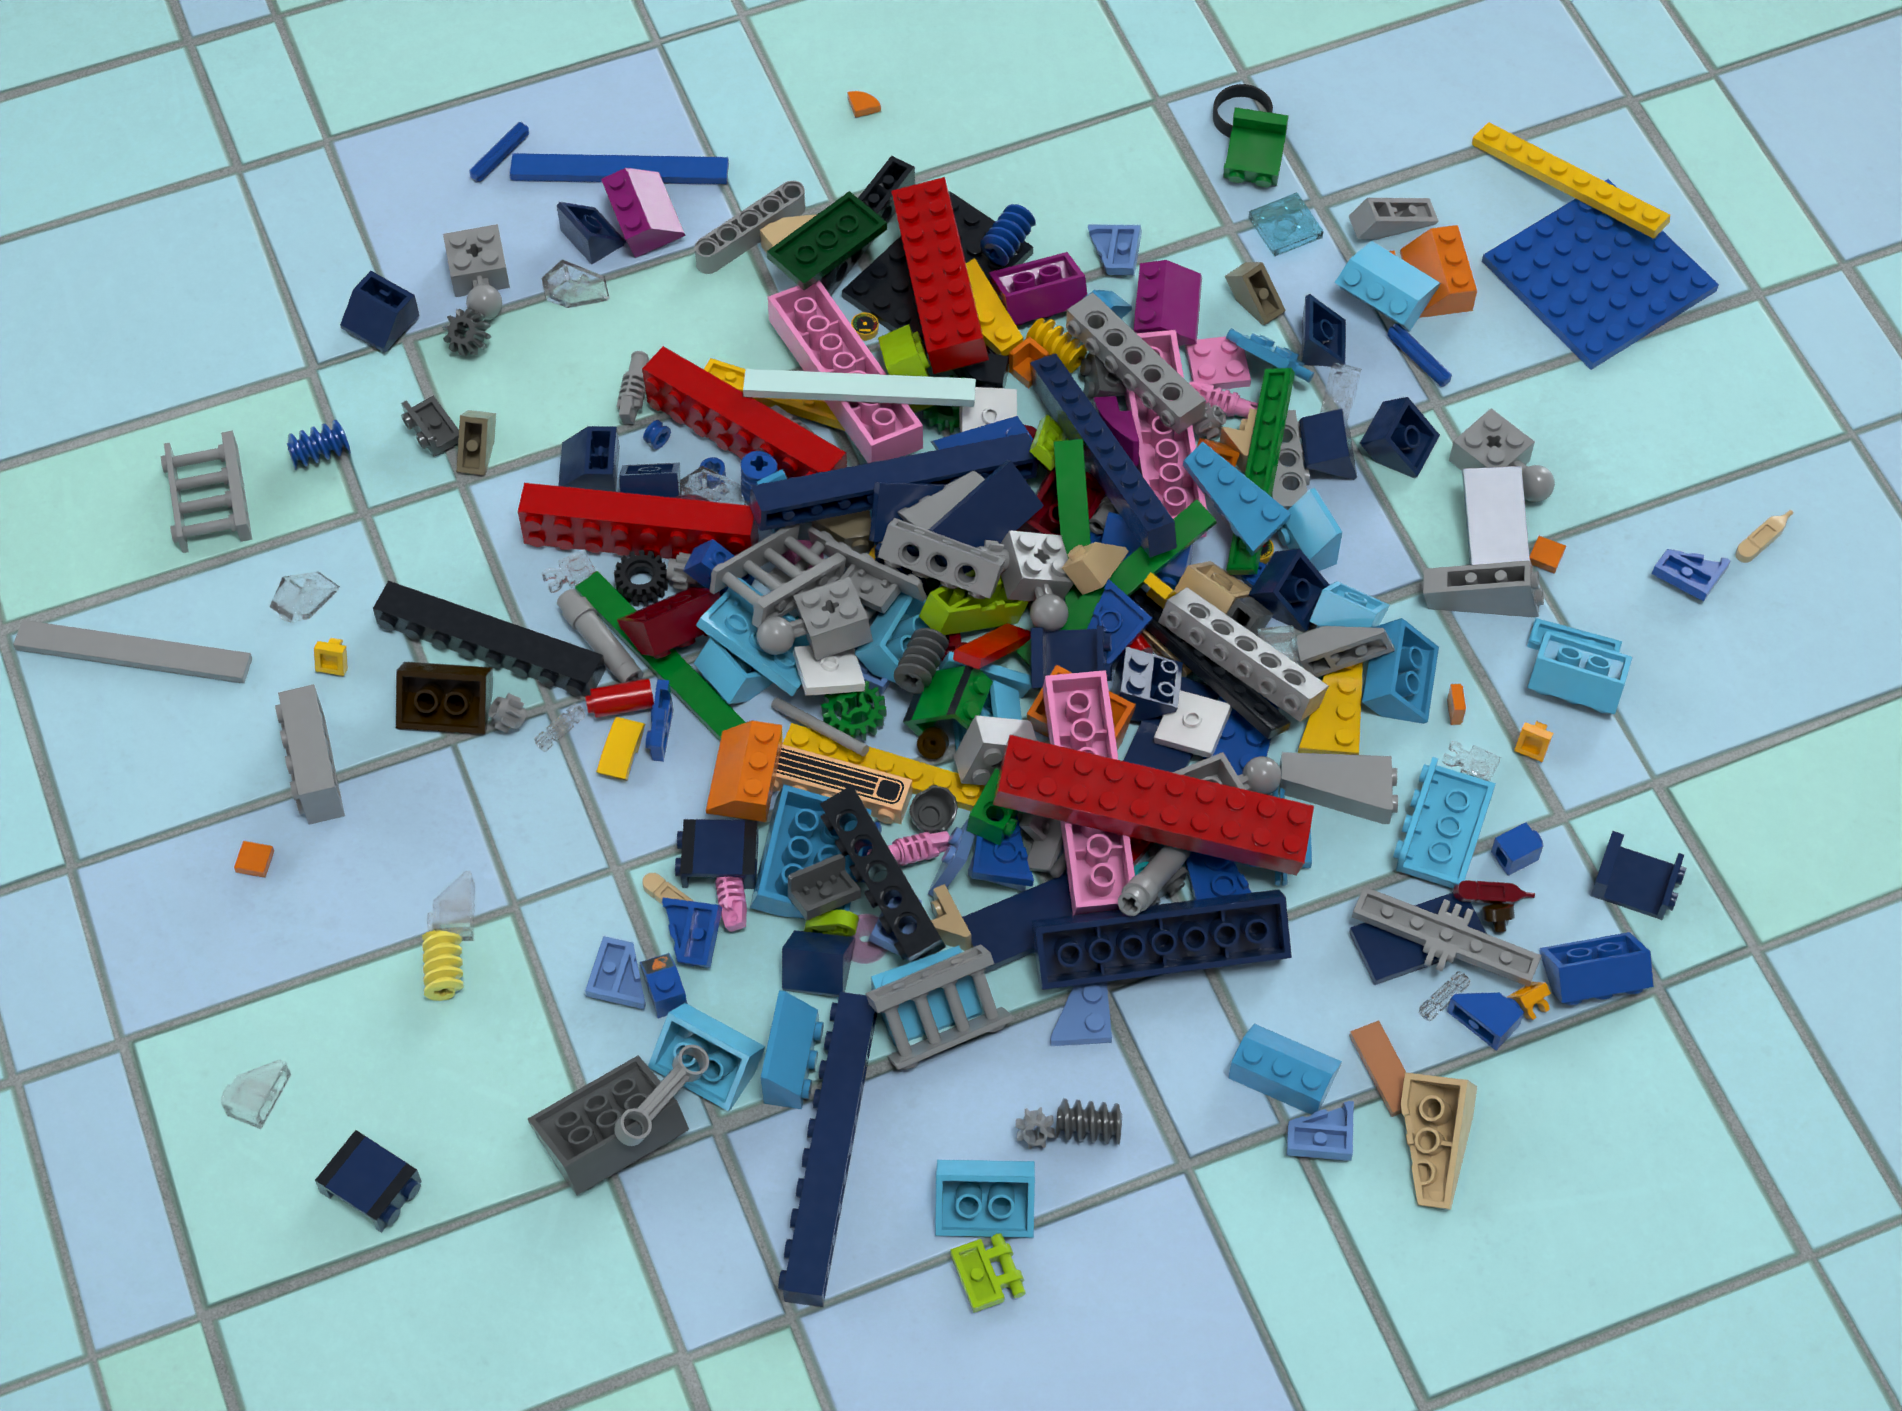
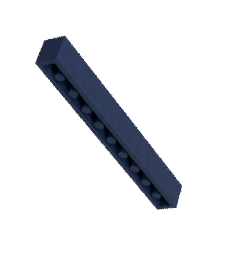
(1104, 456)
(852, 488)
(830, 1151)

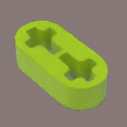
(834, 923)

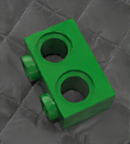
(979, 818)

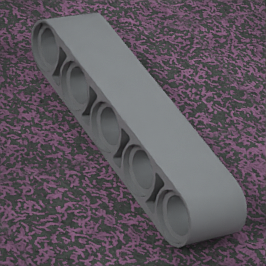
(743, 229)

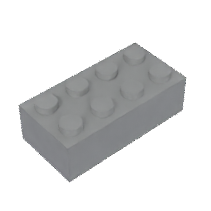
(309, 755)

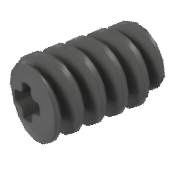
(920, 660)
(1089, 1121)

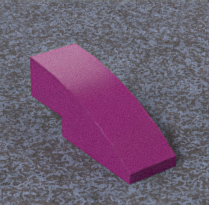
(1120, 424)

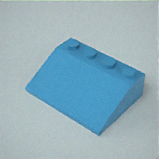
(793, 843)

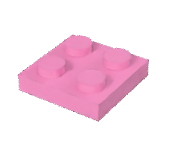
(1218, 363)

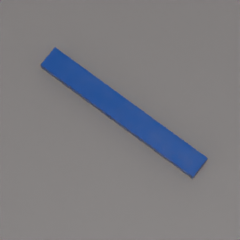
(595, 167)

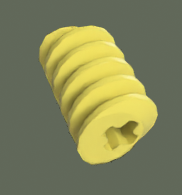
(442, 964)

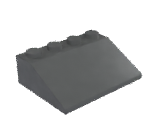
(581, 1125)

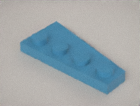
(1246, 507)

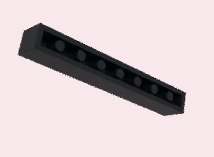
(489, 639)

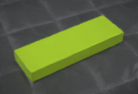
(1043, 442)

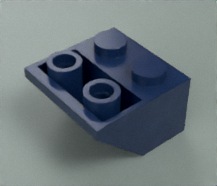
(379, 311)
(591, 459)
(1148, 682)

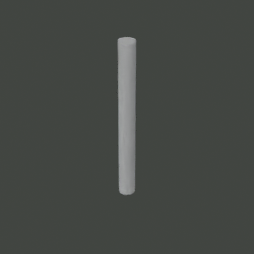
(820, 726)

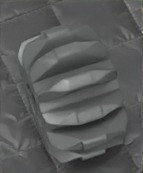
(474, 336)

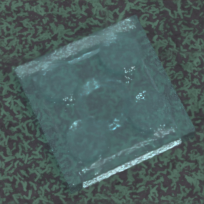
(1285, 224)

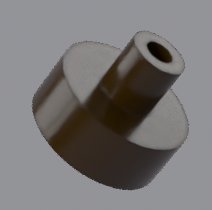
(932, 743)
(1498, 914)

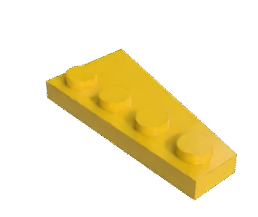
(996, 324)
(1336, 723)

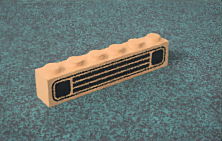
(879, 791)

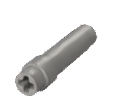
(584, 619)
(1144, 887)

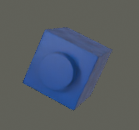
(1517, 848)

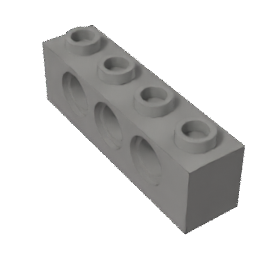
(1292, 455)
(986, 565)

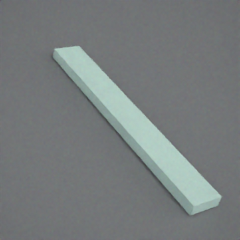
(859, 387)

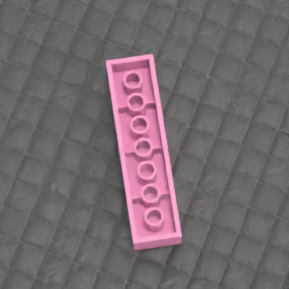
(827, 342)
(1160, 446)
(1082, 720)

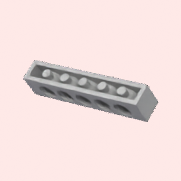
(1135, 363)
(1243, 654)

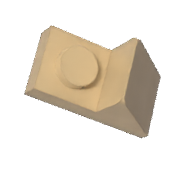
(1240, 439)
(949, 920)

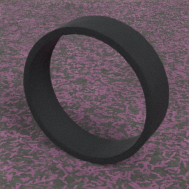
(1233, 91)

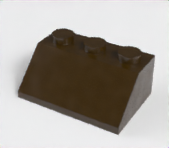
(443, 697)

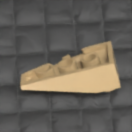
(1438, 1127)

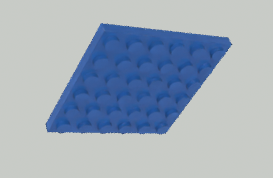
(1598, 279)

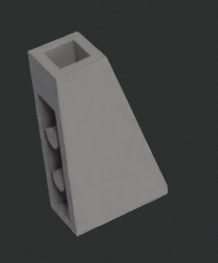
(1485, 589)
(1342, 782)

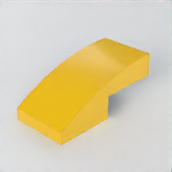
(1159, 590)
(620, 748)

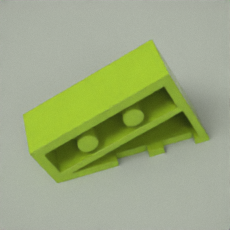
(905, 356)
(957, 611)

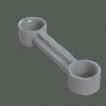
(661, 1095)

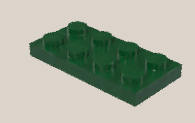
(826, 240)

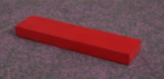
(991, 646)

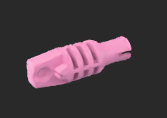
(1228, 402)
(918, 847)
(732, 899)

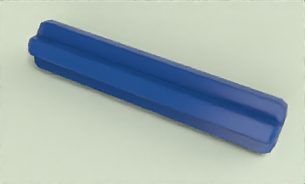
(499, 151)
(1419, 355)

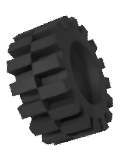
(639, 564)

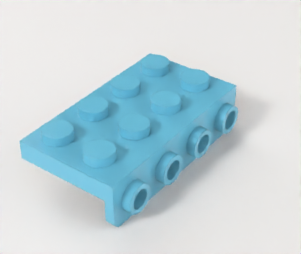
(731, 625)
(1443, 825)

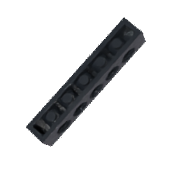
(879, 198)
(847, 807)

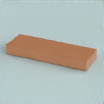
(1381, 1063)

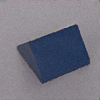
(588, 231)
(1322, 334)
(1328, 444)
(816, 963)

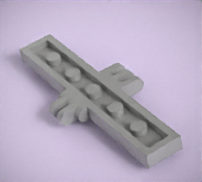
(1446, 936)

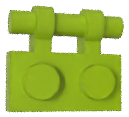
(977, 1274)

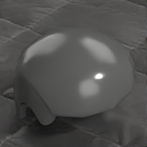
(933, 809)

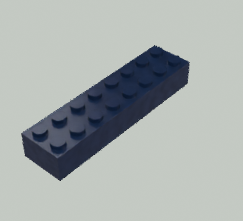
(1161, 939)

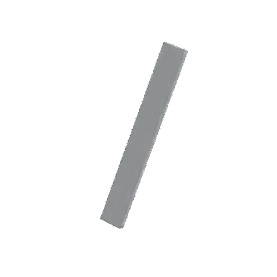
(133, 651)

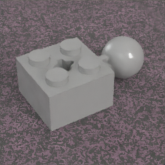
(477, 268)
(1498, 443)
(1038, 576)
(827, 616)
(985, 745)
(1258, 775)

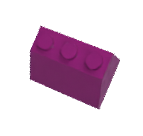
(643, 209)
(1039, 287)
(1168, 300)

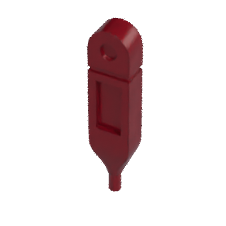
(1489, 892)

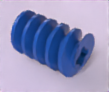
(1007, 234)
(317, 444)
(755, 467)

